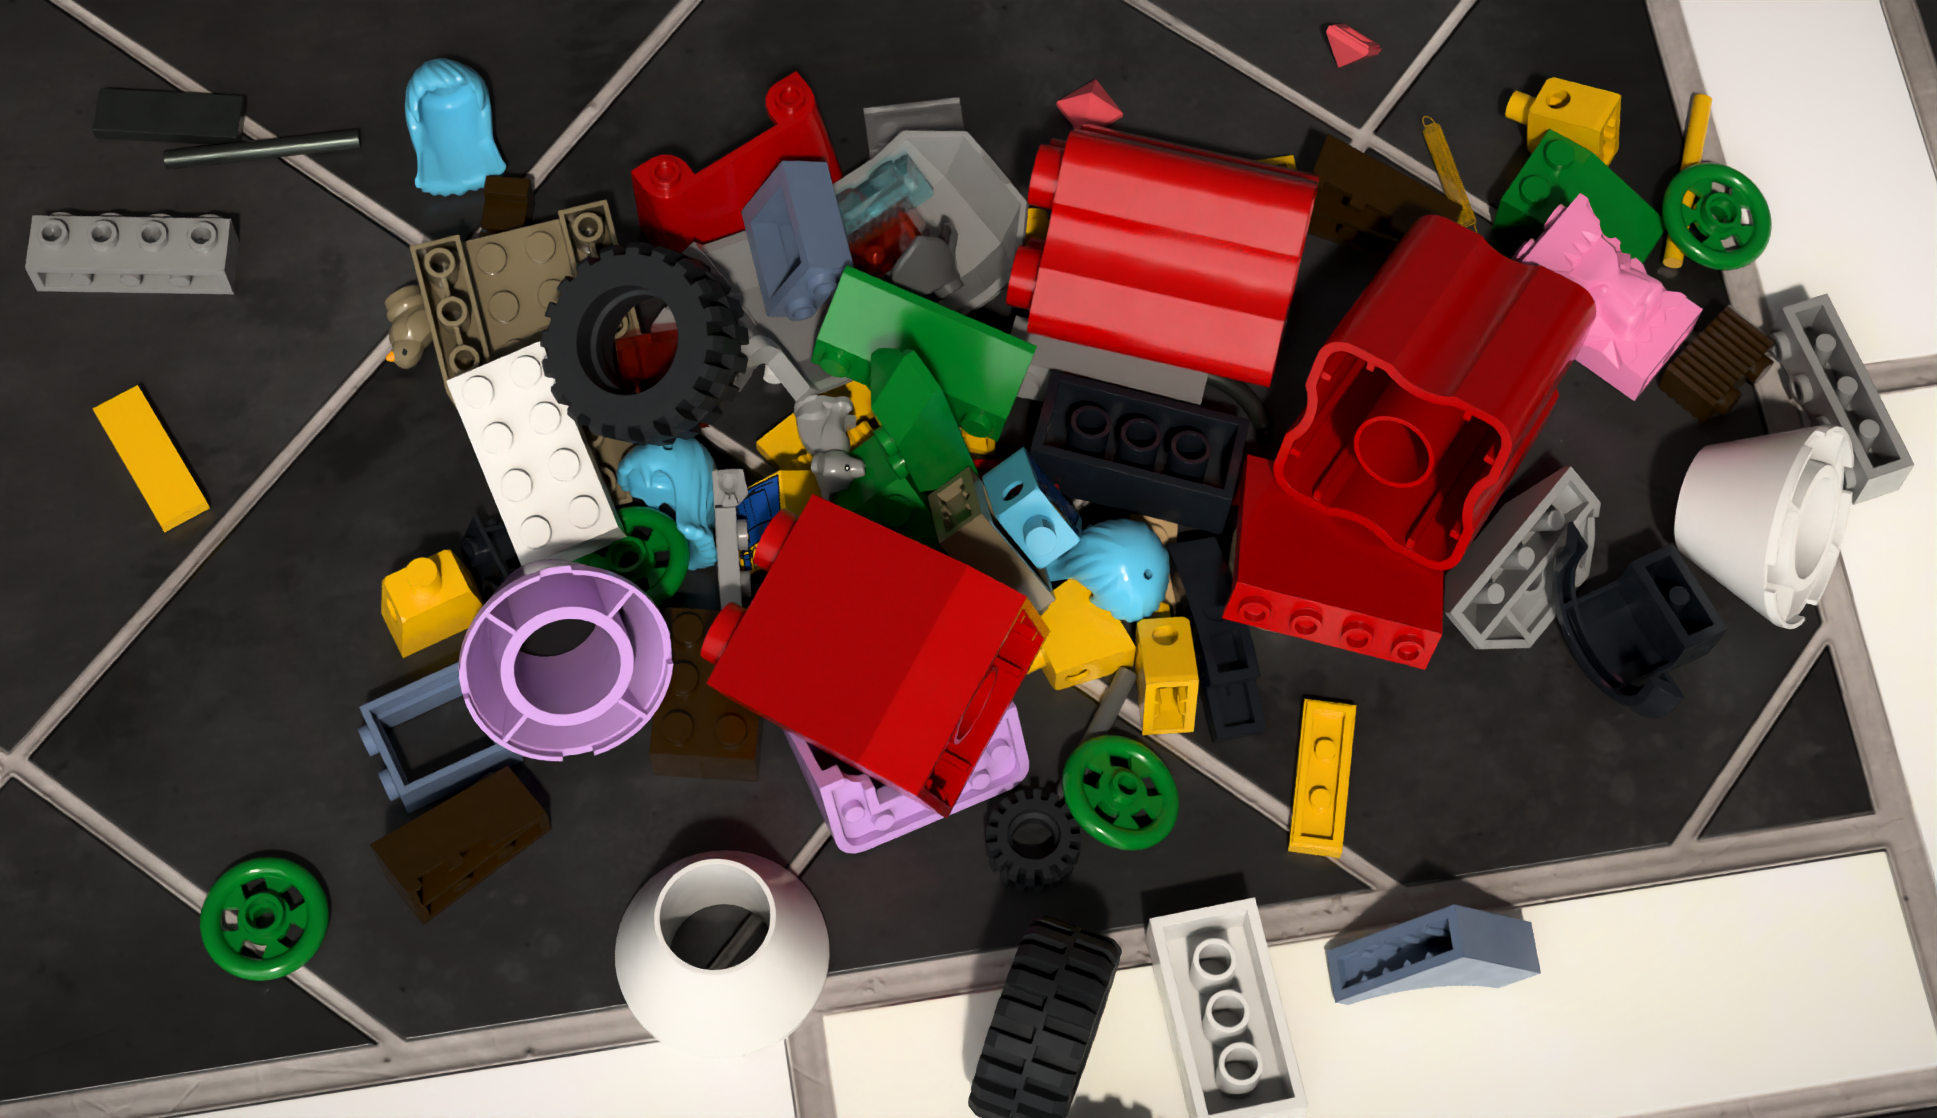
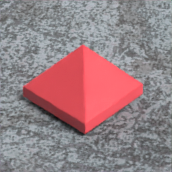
(1350, 45)
(1089, 106)

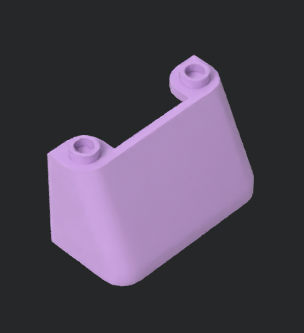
(868, 813)

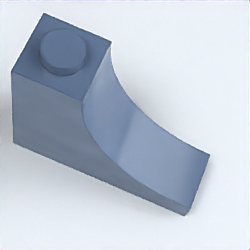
(1435, 951)

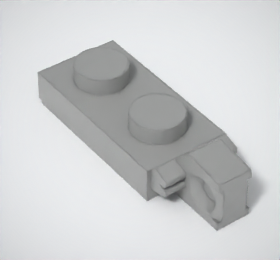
(730, 536)

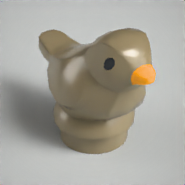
(409, 328)

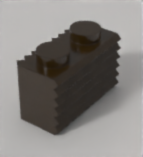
(1717, 365)

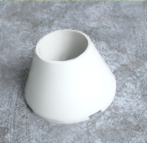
(1768, 517)
(730, 1008)

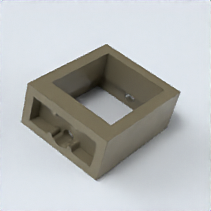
(975, 537)

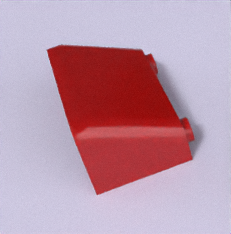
(707, 206)

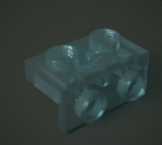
(881, 190)

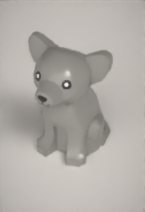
(822, 431)

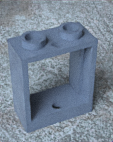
(796, 239)
(406, 704)

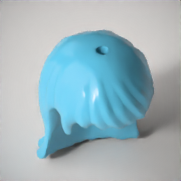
(451, 128)
(683, 480)
(1113, 564)

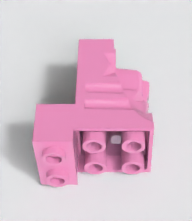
(1636, 316)

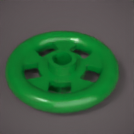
(1726, 207)
(664, 537)
(1142, 763)
(228, 894)

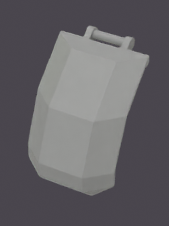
(967, 193)

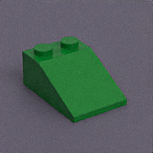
(1556, 176)

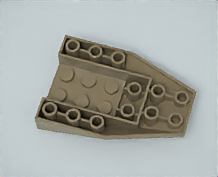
(494, 293)

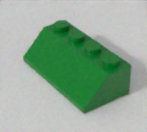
(968, 359)

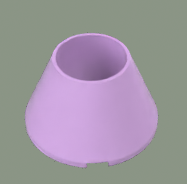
(572, 699)

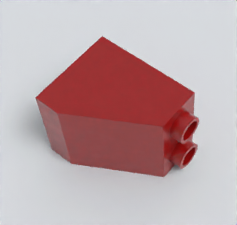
(876, 650)

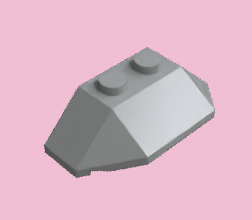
(1504, 580)

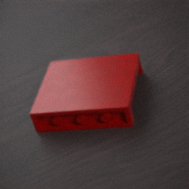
(1327, 577)

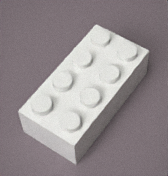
(535, 459)
(1225, 1013)

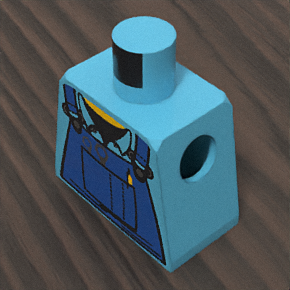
(1036, 517)

